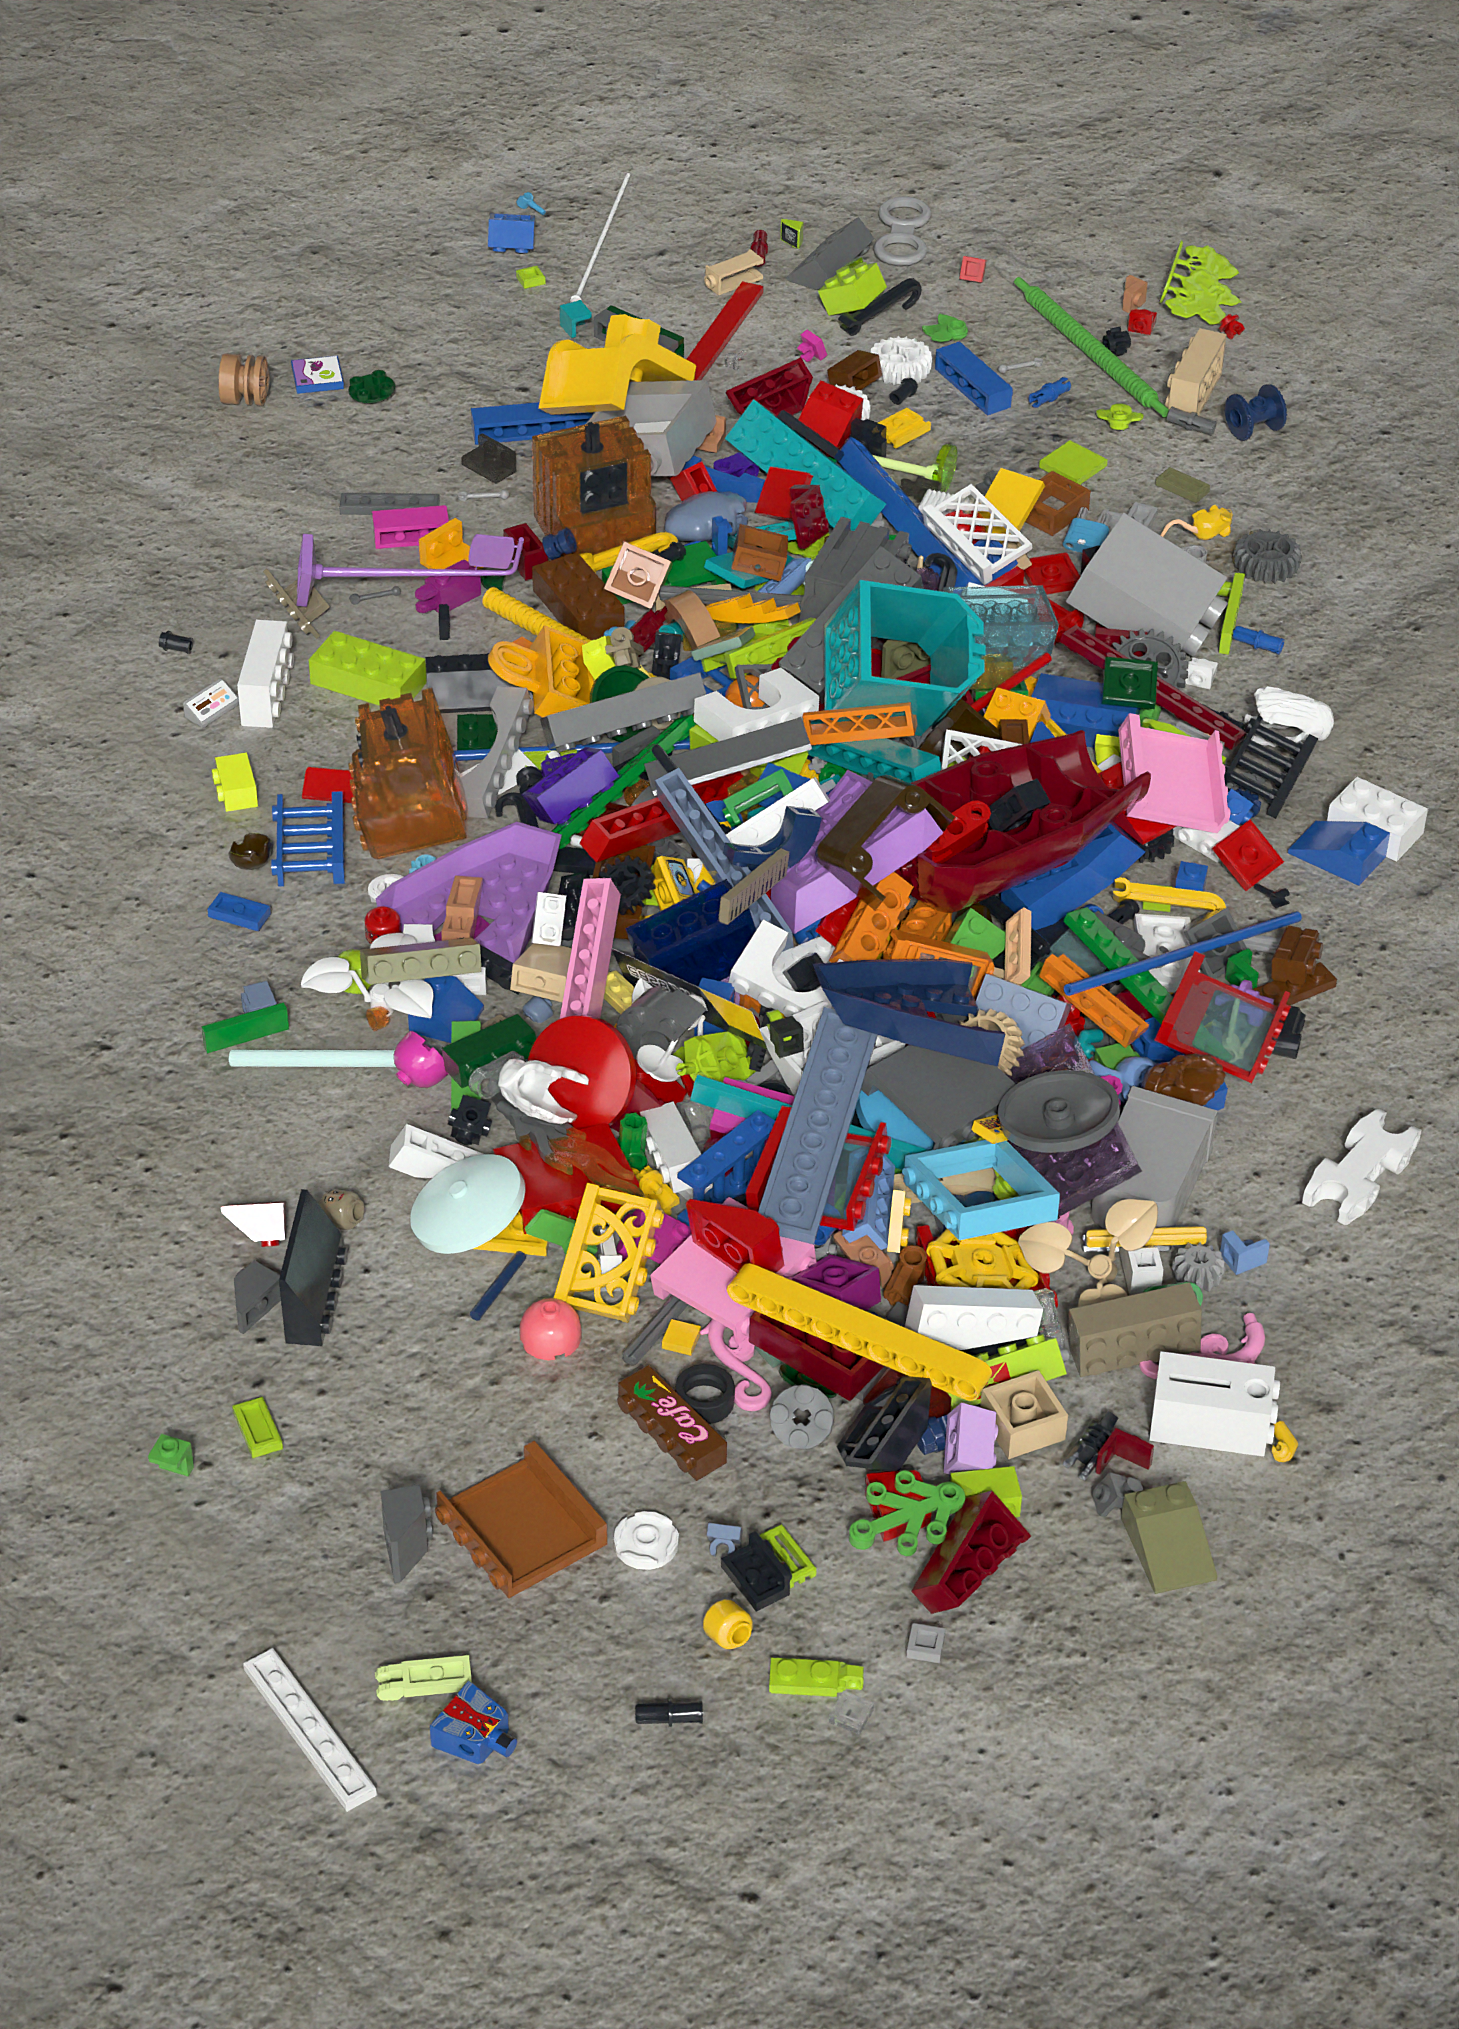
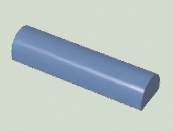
(791, 579)

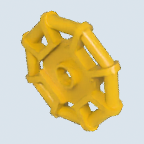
(998, 1261)

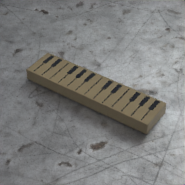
(753, 886)

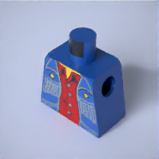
(472, 1727)

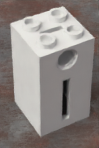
(1214, 1404)

